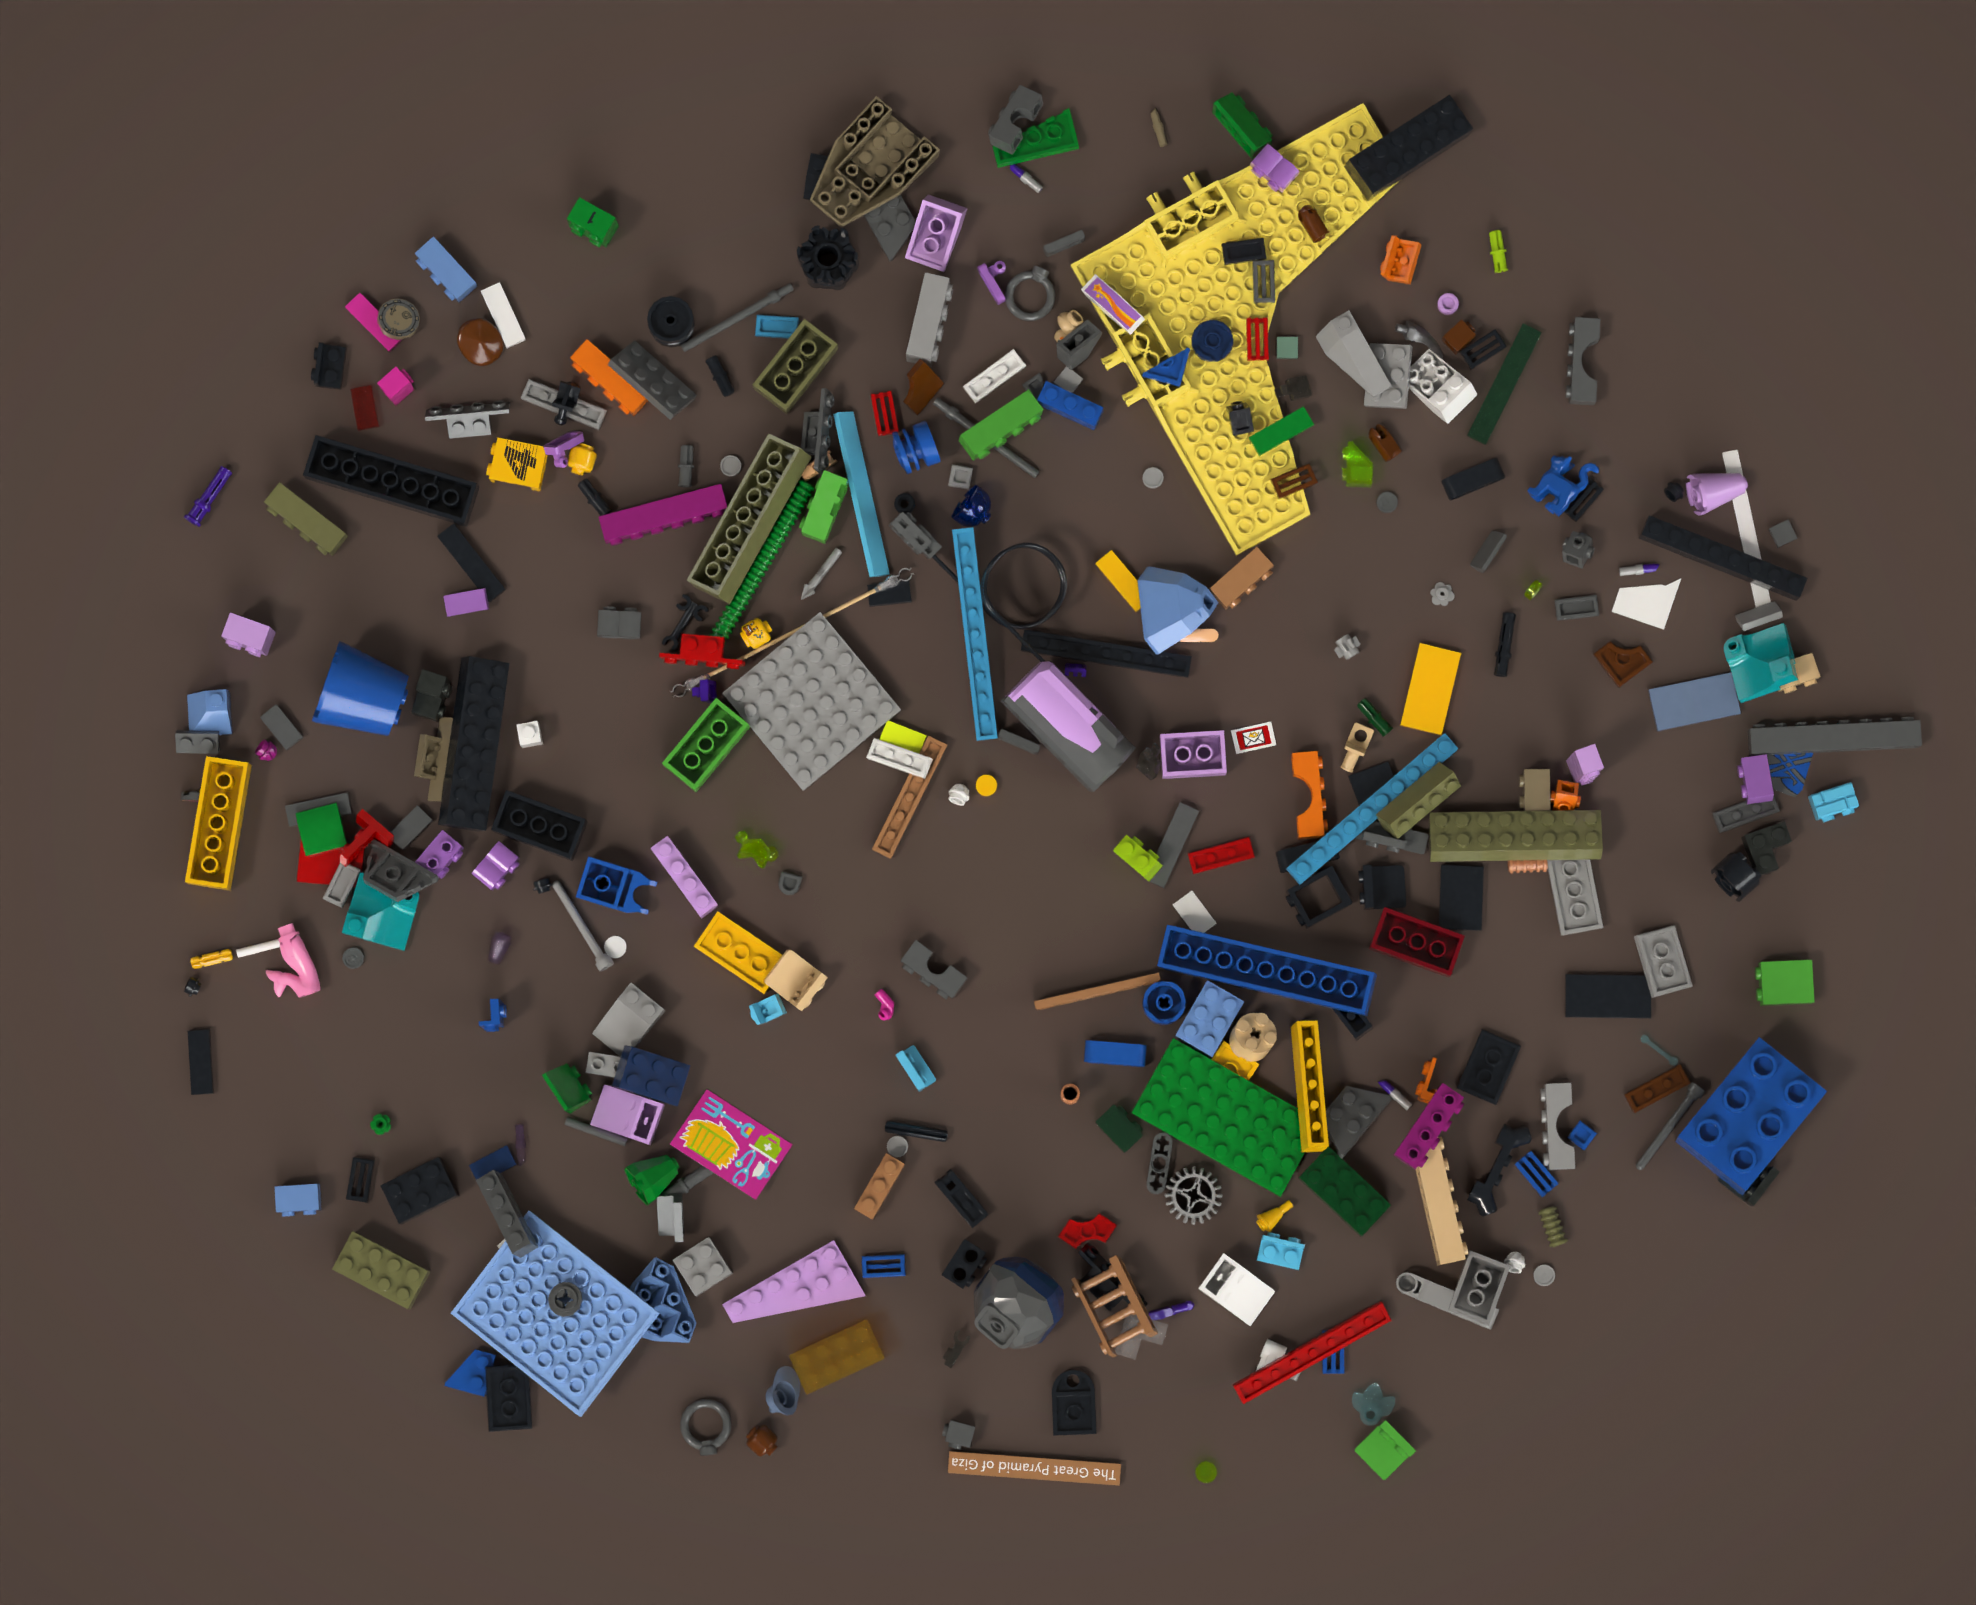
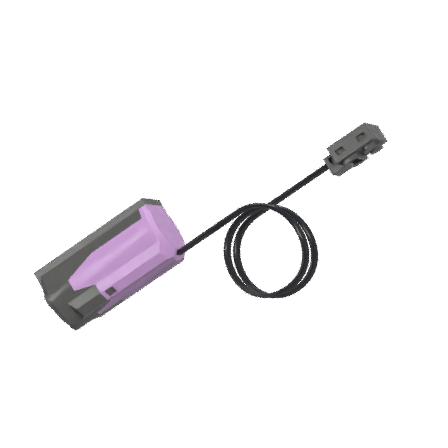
(1044, 697)

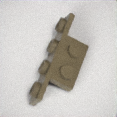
(432, 758)

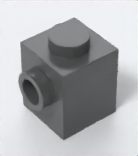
(958, 1434)

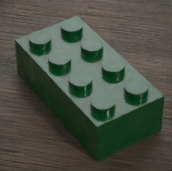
(1344, 1191)

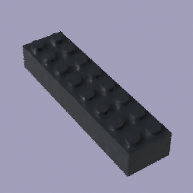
(391, 481)
(473, 743)

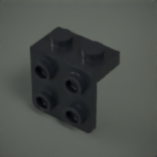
(1382, 887)

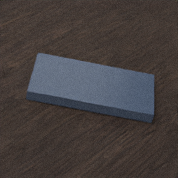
(1694, 701)

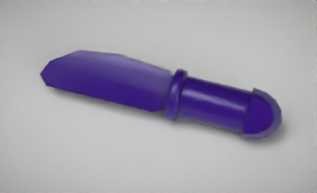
(1169, 1311)

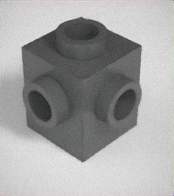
(1577, 549)

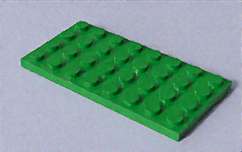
(1223, 1117)

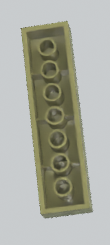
(749, 518)
(1515, 835)

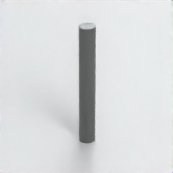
(596, 1131)

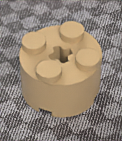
(1262, 1039)

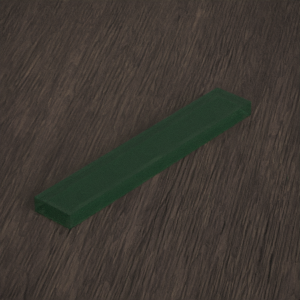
(1504, 384)

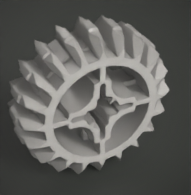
(1187, 1213)

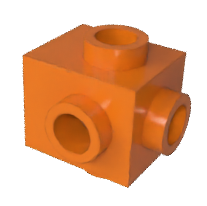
(1565, 796)

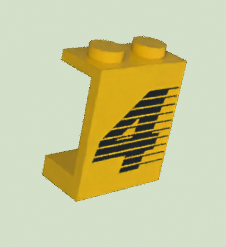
(517, 463)

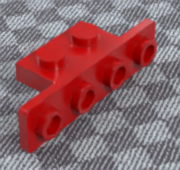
(702, 650)

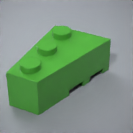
(824, 506)

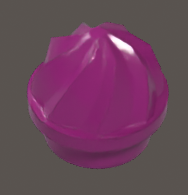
(266, 750)

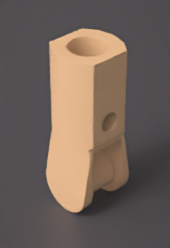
(810, 472)
(1202, 635)

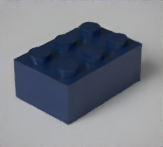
(651, 1075)

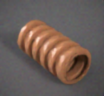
(1527, 865)
(1073, 1087)

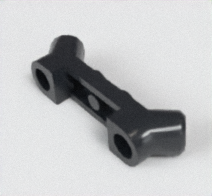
(1508, 1139)

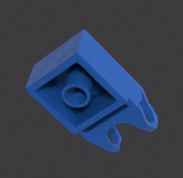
(621, 885)

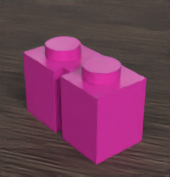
(396, 385)

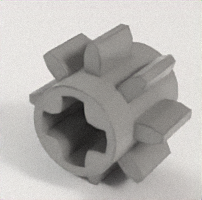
(1347, 646)

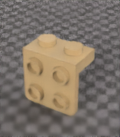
(795, 979)

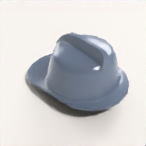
(784, 1392)

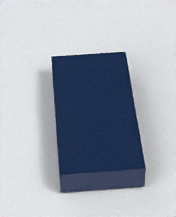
(499, 1160)

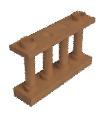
(1135, 1306)

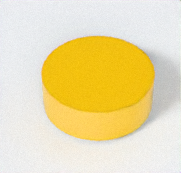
(986, 785)

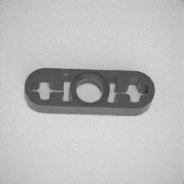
(1167, 1148)

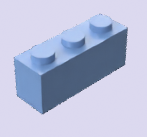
(445, 270)

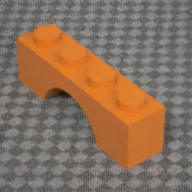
(1306, 767)

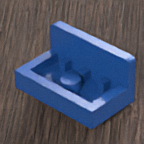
(498, 1013)

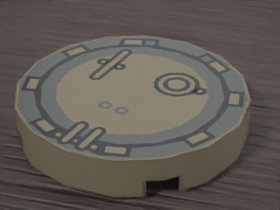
(398, 319)

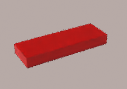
(1221, 855)

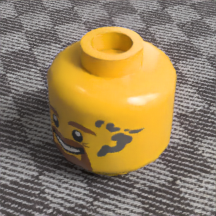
(756, 633)

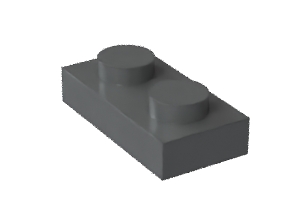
(197, 742)

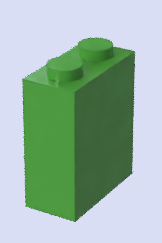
(1785, 982)

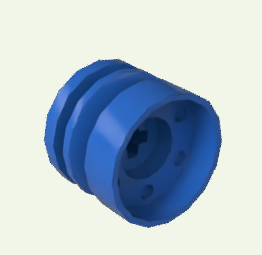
(915, 447)

